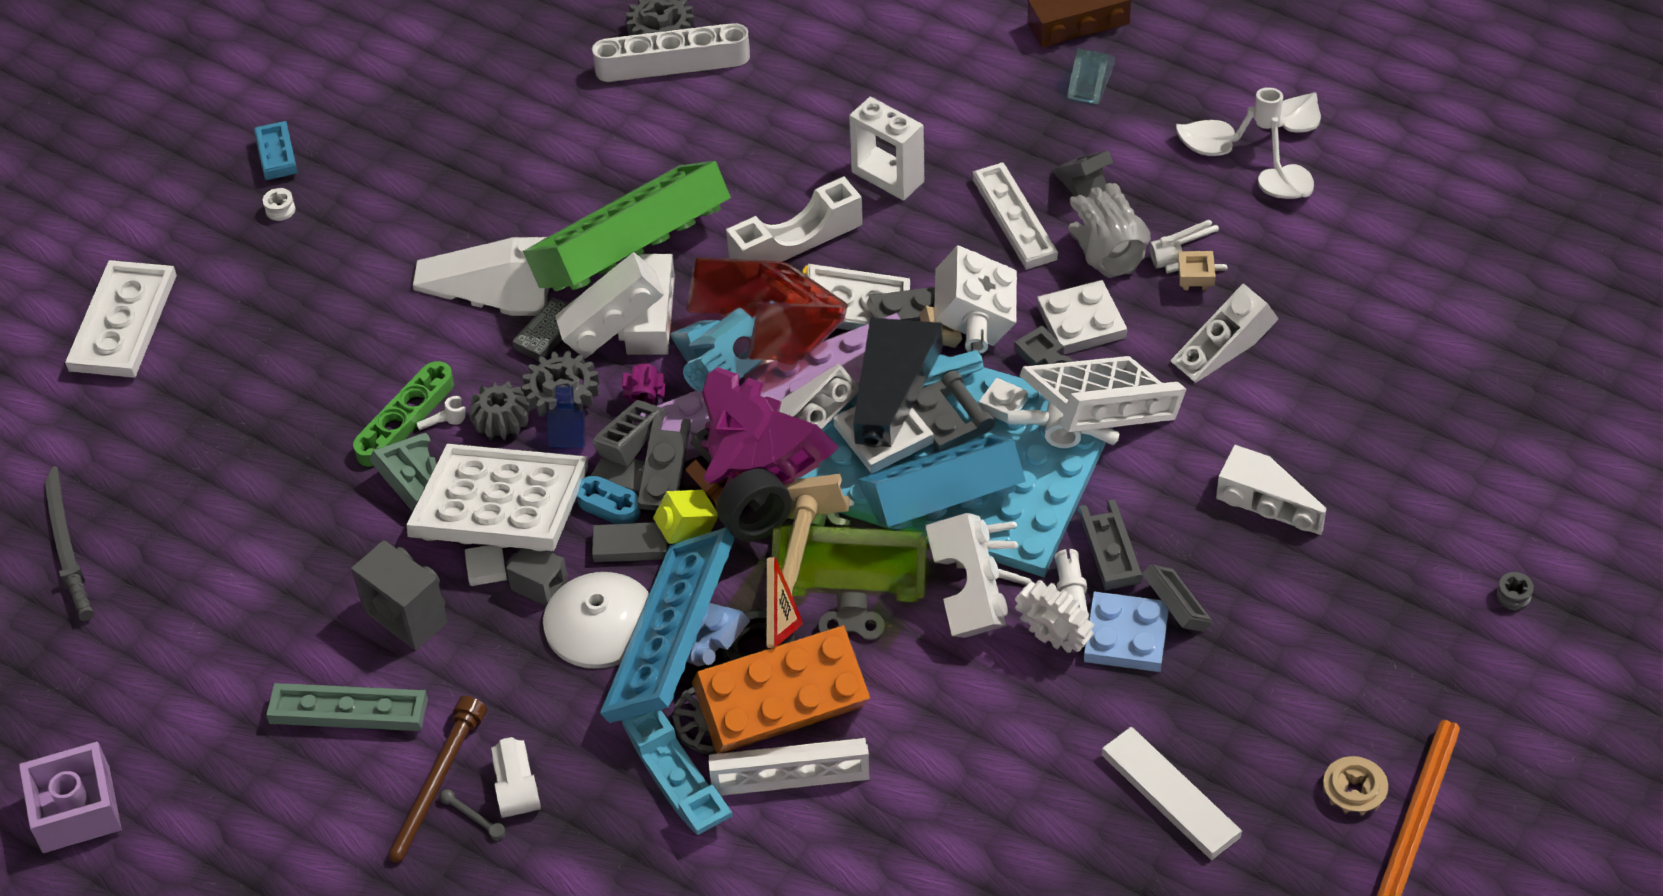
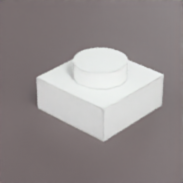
(1003, 397)

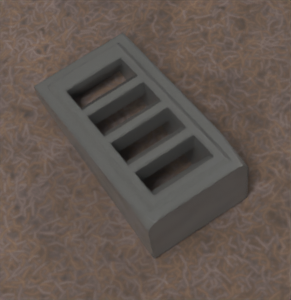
(615, 443)

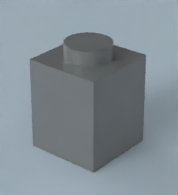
(536, 574)

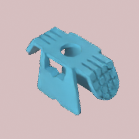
(721, 338)

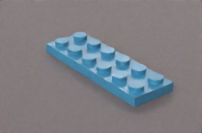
(668, 626)

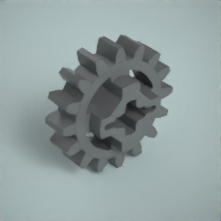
(659, 16)
(560, 372)

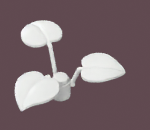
(1270, 111)

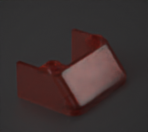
(782, 330)

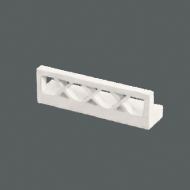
(790, 766)

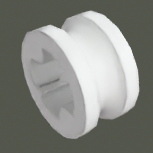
(275, 197)

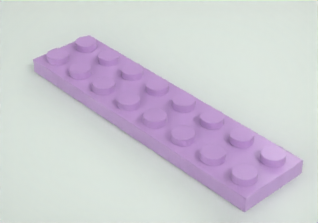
(777, 380)

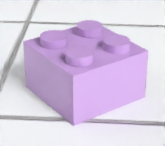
(70, 797)

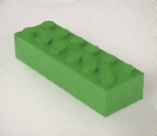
(627, 226)

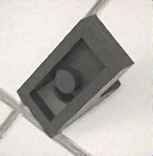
(1084, 173)

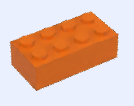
(780, 689)

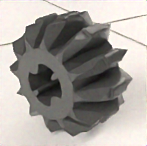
(499, 410)

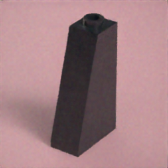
(892, 375)

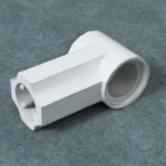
(515, 785)

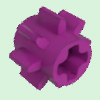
(643, 384)

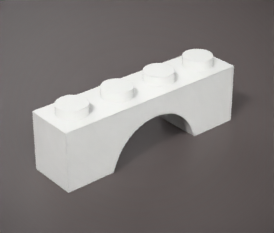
(830, 213)

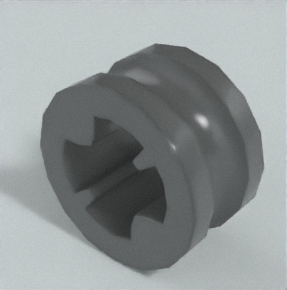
(1517, 582)

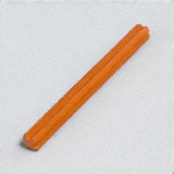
(1419, 809)

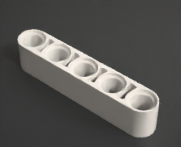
(671, 52)

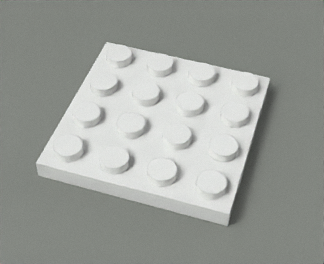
(498, 497)

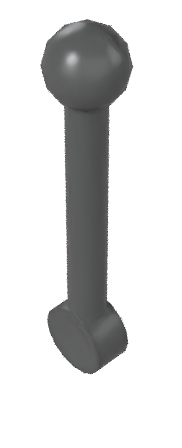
(496, 831)

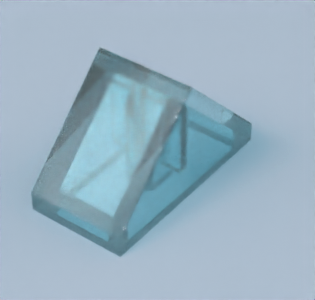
(1090, 75)

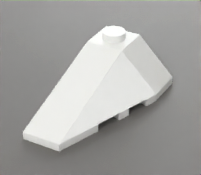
(485, 275)

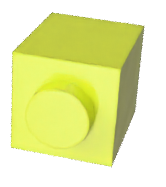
(685, 515)

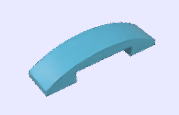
(675, 773)

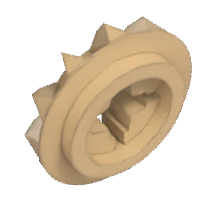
(1356, 771)

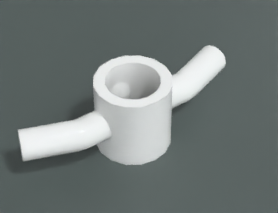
(1054, 433)

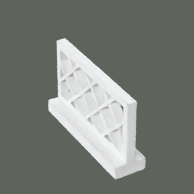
(1105, 393)

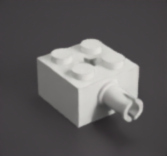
(975, 297)

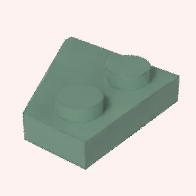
(406, 467)

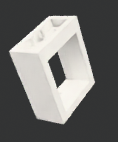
(893, 174)

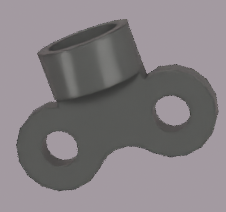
(854, 616)

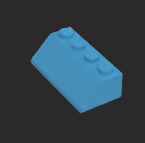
(943, 480)

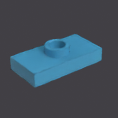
(275, 150)

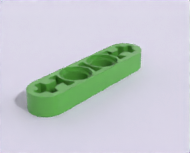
(400, 411)

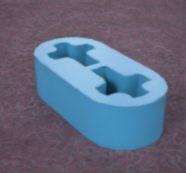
(609, 498)

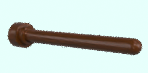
(467, 714)

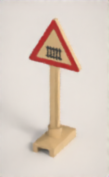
(809, 498)

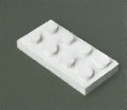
(121, 319)

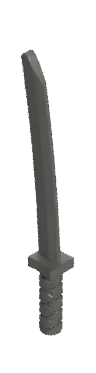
(71, 571)

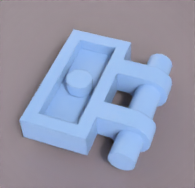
(717, 630)

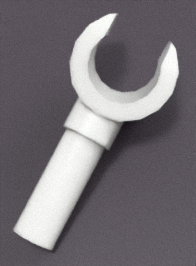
(452, 414)

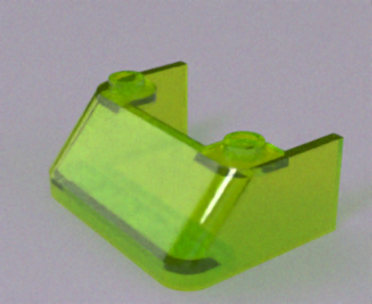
(860, 559)

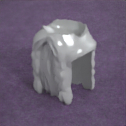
(1111, 233)

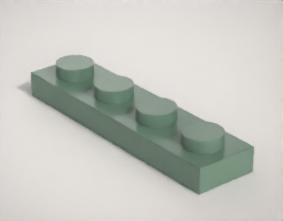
(347, 707)

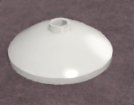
(590, 633)

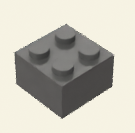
(400, 594)

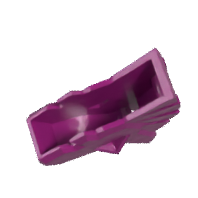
(753, 434)

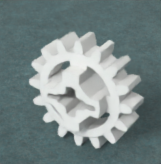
(1054, 616)

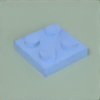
(1127, 632)

